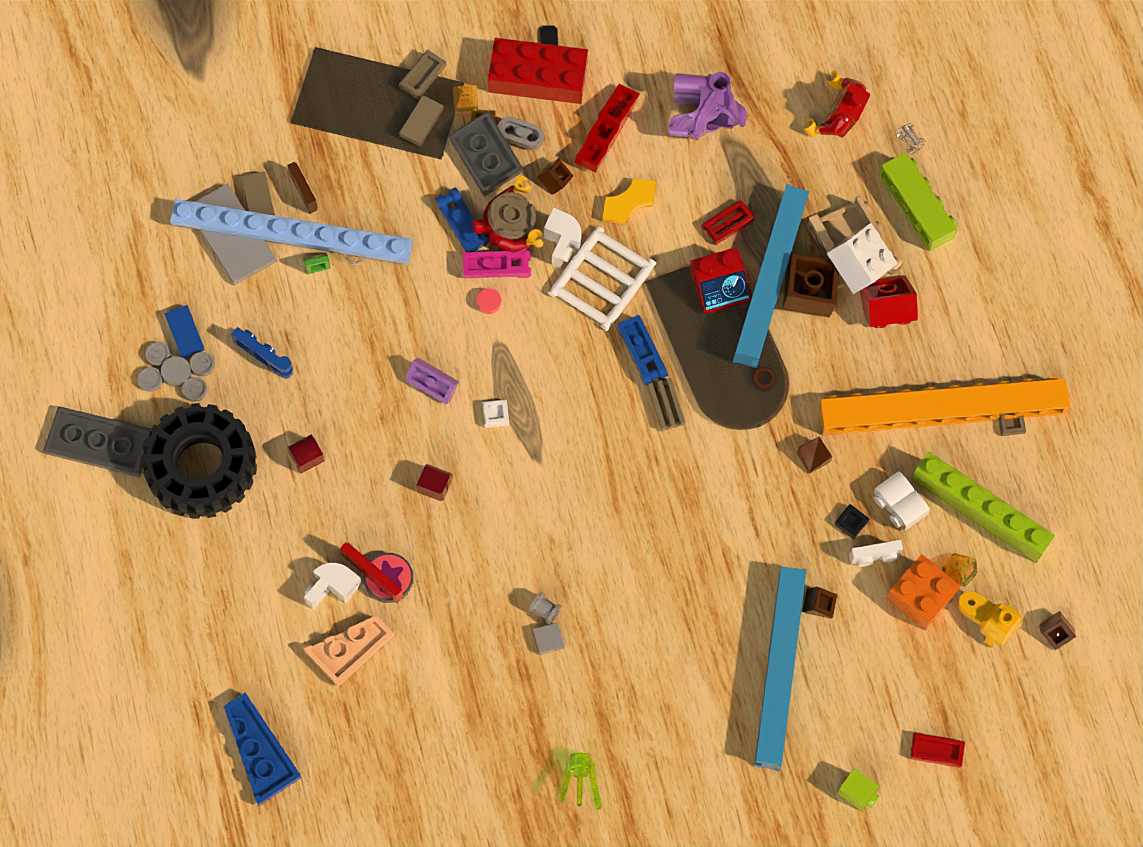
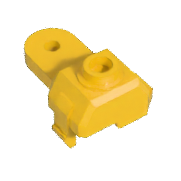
(995, 620)

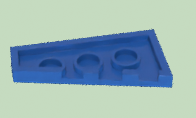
(262, 755)

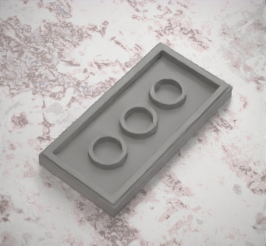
(237, 254)

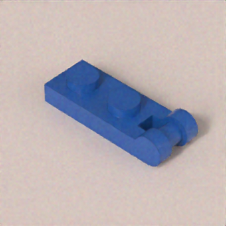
(460, 221)
(642, 349)
(263, 353)

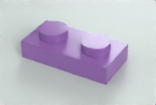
(431, 380)

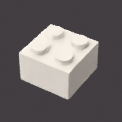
(862, 258)

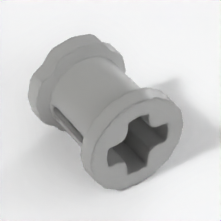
(545, 608)

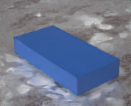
(184, 331)

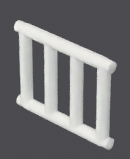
(619, 302)

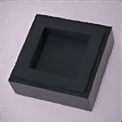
(852, 521)

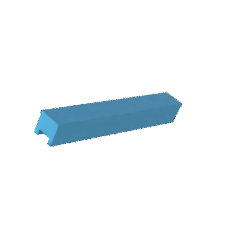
(771, 276)
(780, 668)

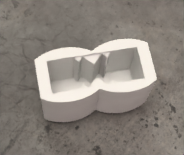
(901, 501)

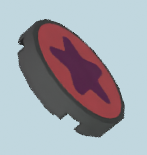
(396, 569)

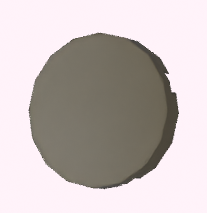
(511, 215)

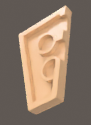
(346, 652)

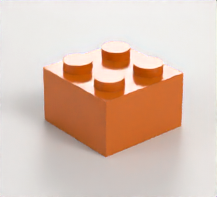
(923, 592)

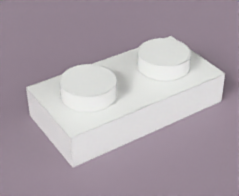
(884, 551)

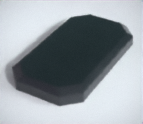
(549, 35)

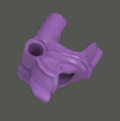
(714, 101)

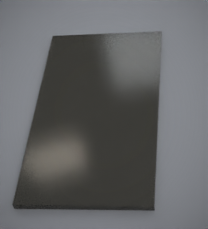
(366, 104)

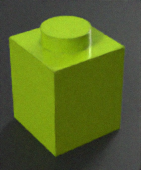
(859, 790)

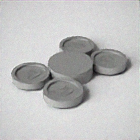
(176, 371)

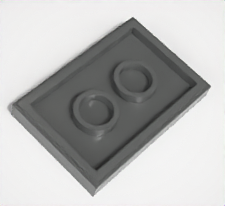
(486, 153)

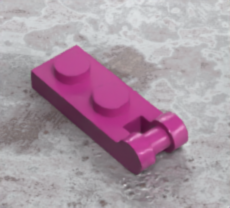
(496, 264)

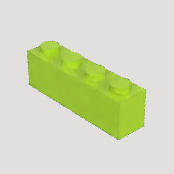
(918, 201)

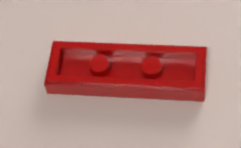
(371, 572)

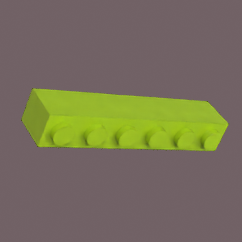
(982, 507)

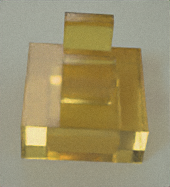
(465, 98)

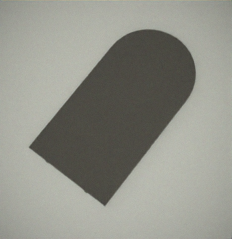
(706, 354)

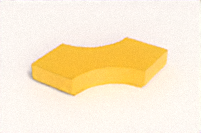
(620, 207)

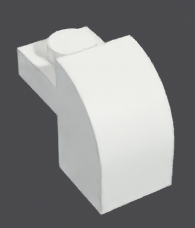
(566, 232)
(332, 578)

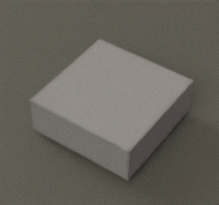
(548, 638)

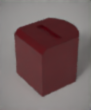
(306, 453)
(434, 482)

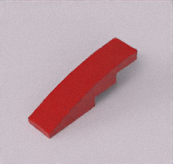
(607, 127)

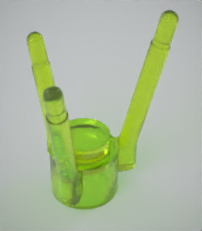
(580, 766)

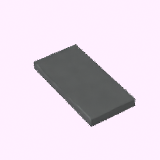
(97, 441)

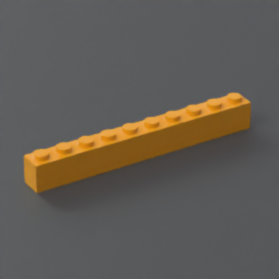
(943, 406)

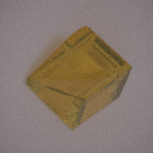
(960, 568)

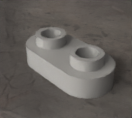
(521, 133)

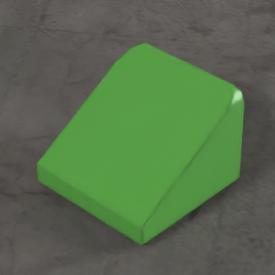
(316, 263)

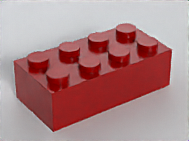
(537, 70)

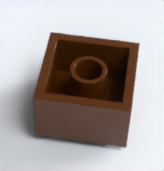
(810, 285)

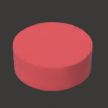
(489, 301)

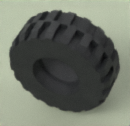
(192, 427)

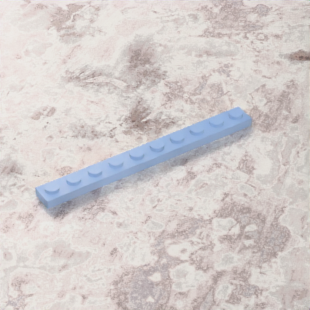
(291, 231)

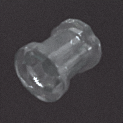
(910, 138)

